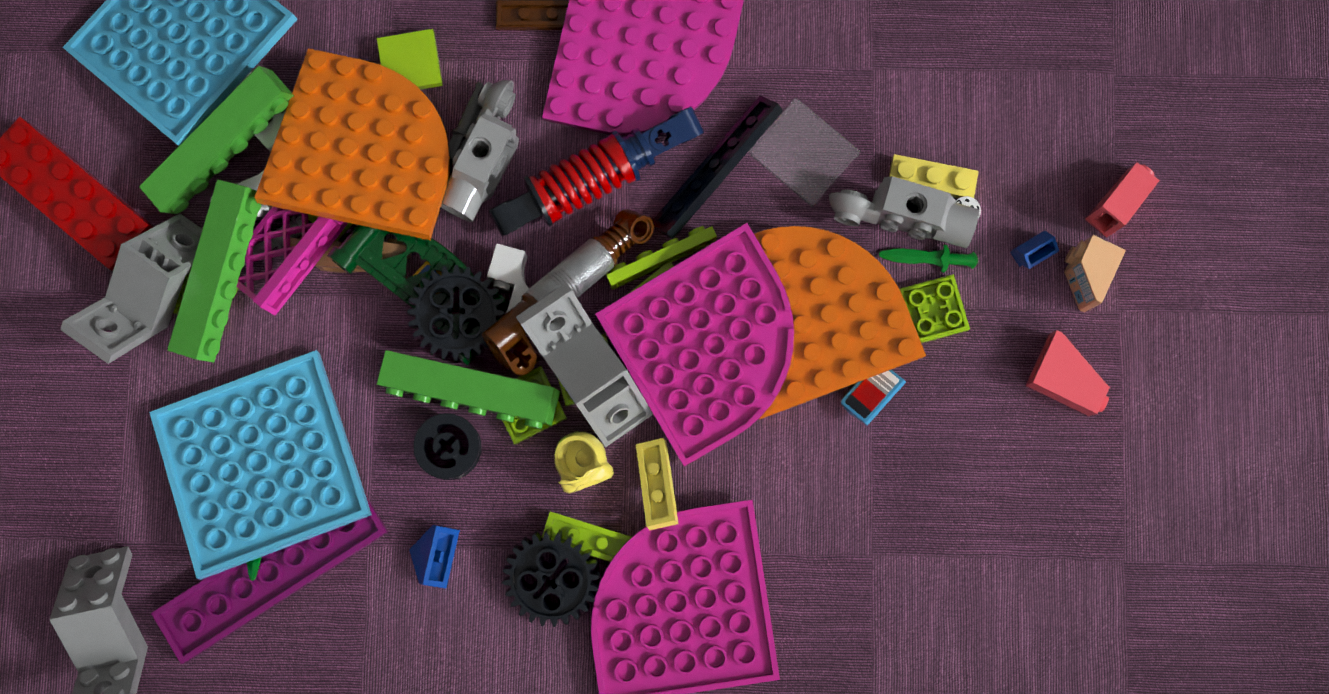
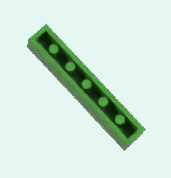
(217, 141)
(215, 272)
(468, 388)

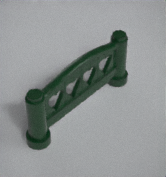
(365, 249)

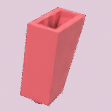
(1123, 200)
(1068, 377)

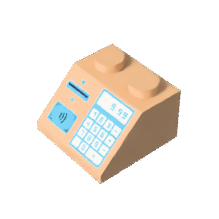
(1091, 270)

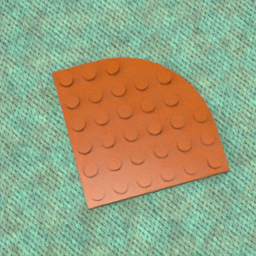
(358, 148)
(843, 312)

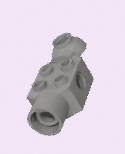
(475, 177)
(933, 217)

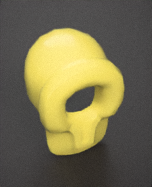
(581, 462)

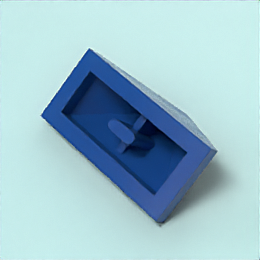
(434, 555)

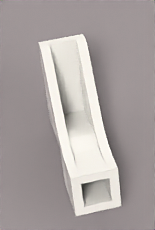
(508, 271)

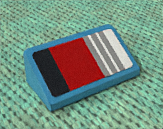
(871, 395)

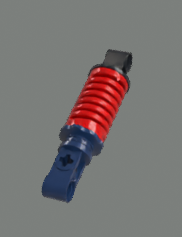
(607, 162)

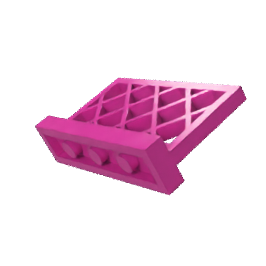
(297, 259)

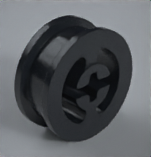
(431, 430)

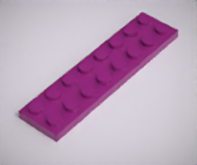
(232, 600)

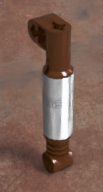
(580, 272)

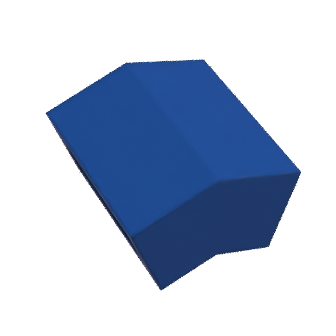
(1041, 240)

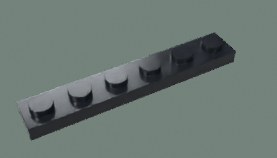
(716, 166)

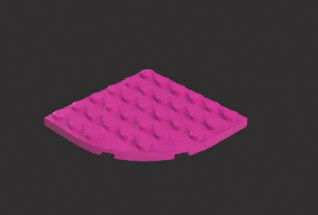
(638, 61)
(707, 342)
(685, 608)

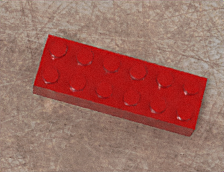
(67, 192)

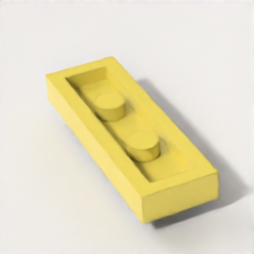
(940, 176)
(656, 484)

